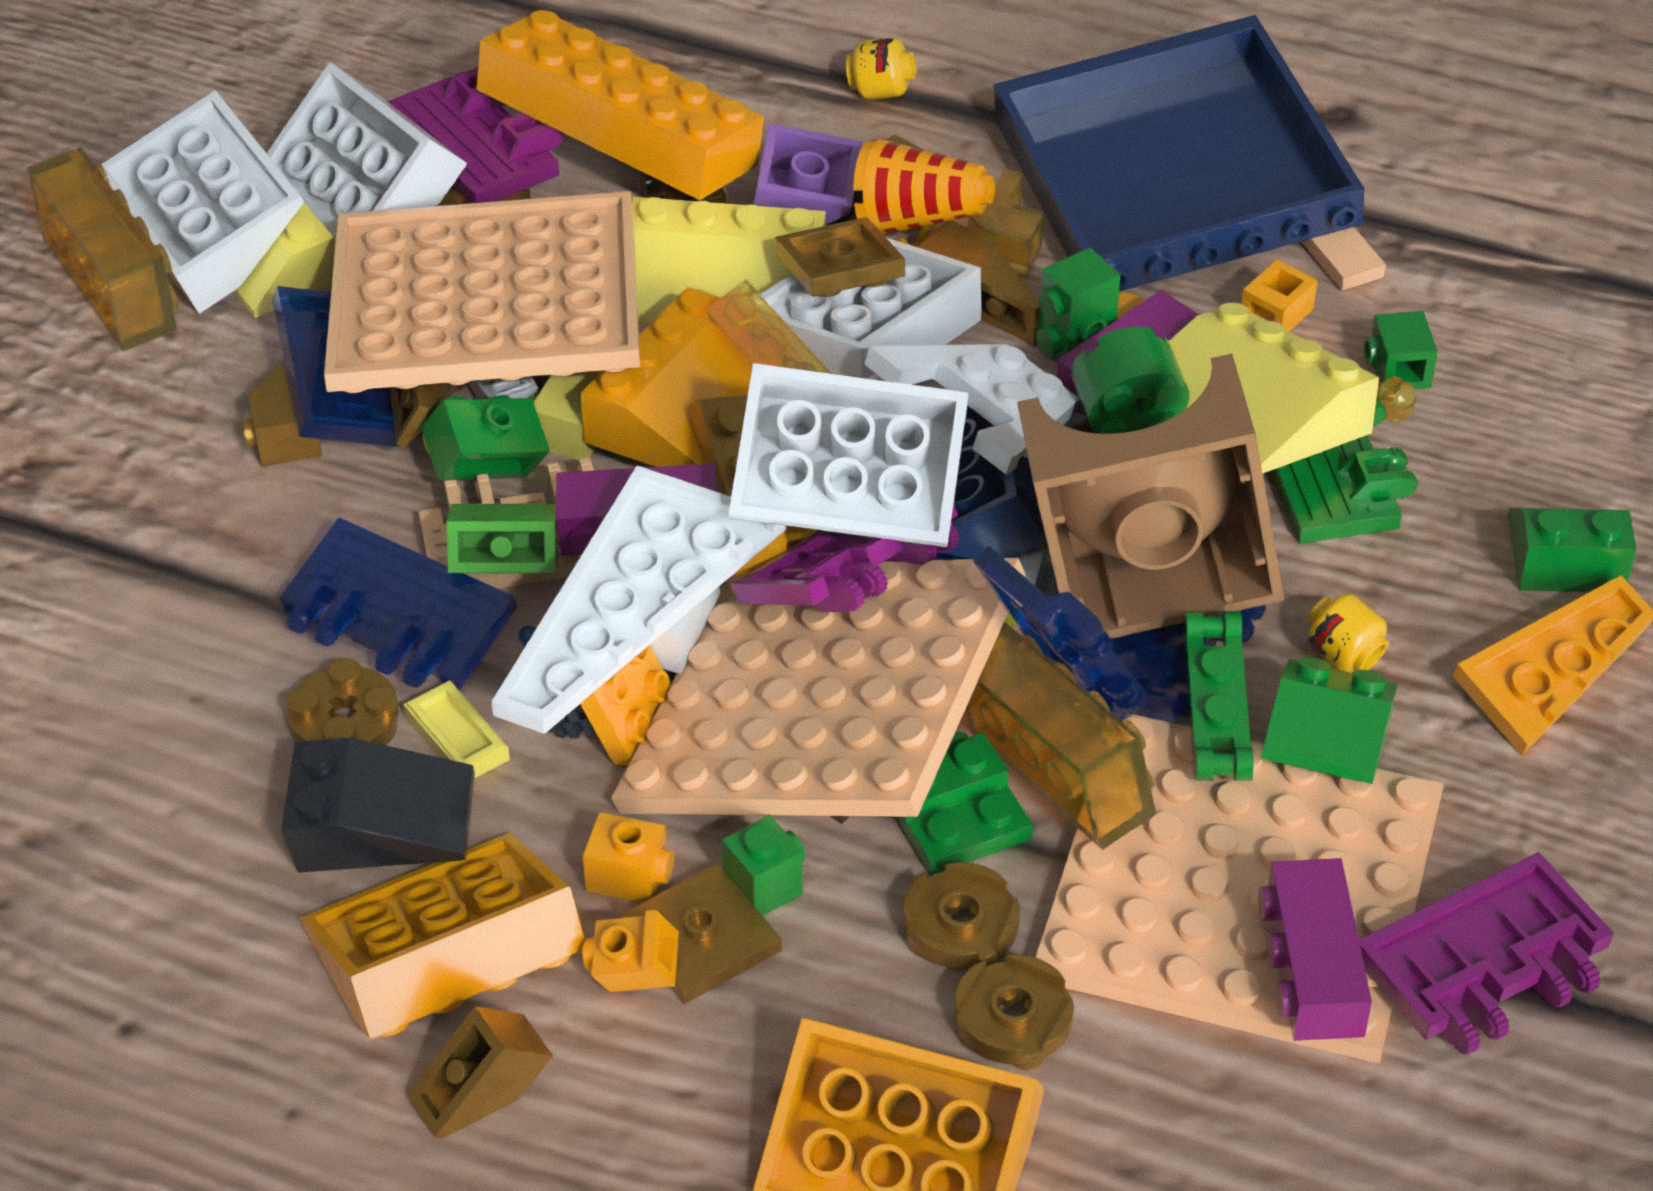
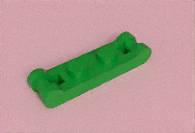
(1217, 697)

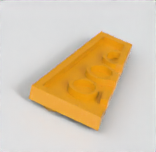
(1549, 664)

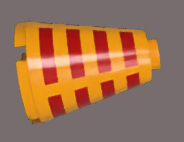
(917, 187)

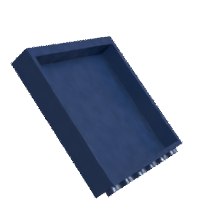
(1179, 153)

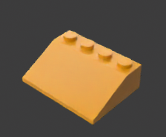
(645, 407)
(445, 934)
(894, 1119)

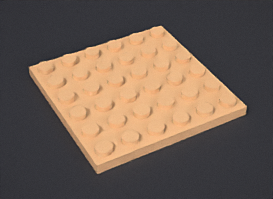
(483, 292)
(818, 705)
(1175, 902)

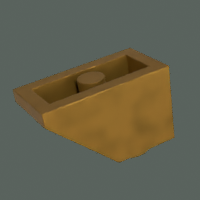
(274, 423)
(479, 1070)

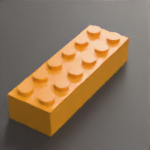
(620, 103)

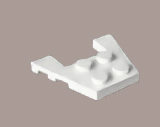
(995, 381)

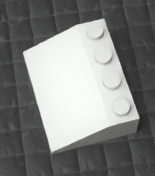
(359, 153)
(205, 197)
(923, 308)
(849, 455)

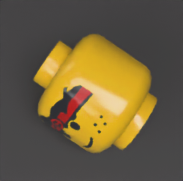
(880, 68)
(1347, 633)

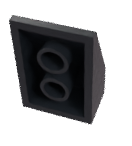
(374, 806)

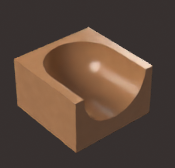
(1158, 512)

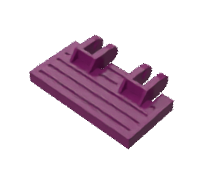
(500, 149)
(833, 570)
(1495, 933)

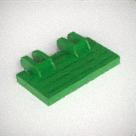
(1345, 489)

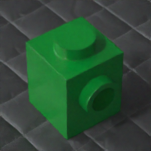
(1402, 348)
(765, 864)

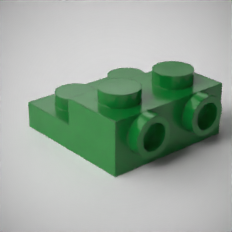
(967, 808)

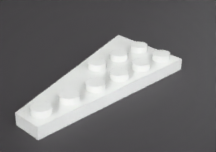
(638, 576)

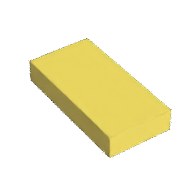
(456, 728)

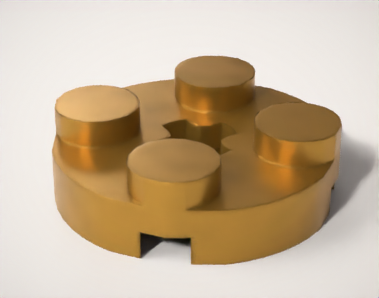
(341, 687)
(956, 943)
(1007, 1038)

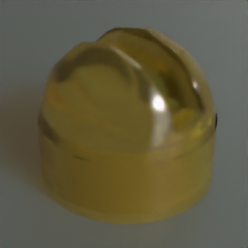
(1404, 398)

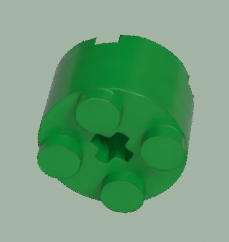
(1129, 381)

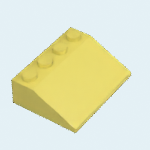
(708, 248)
(1292, 386)

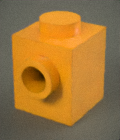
(627, 858)

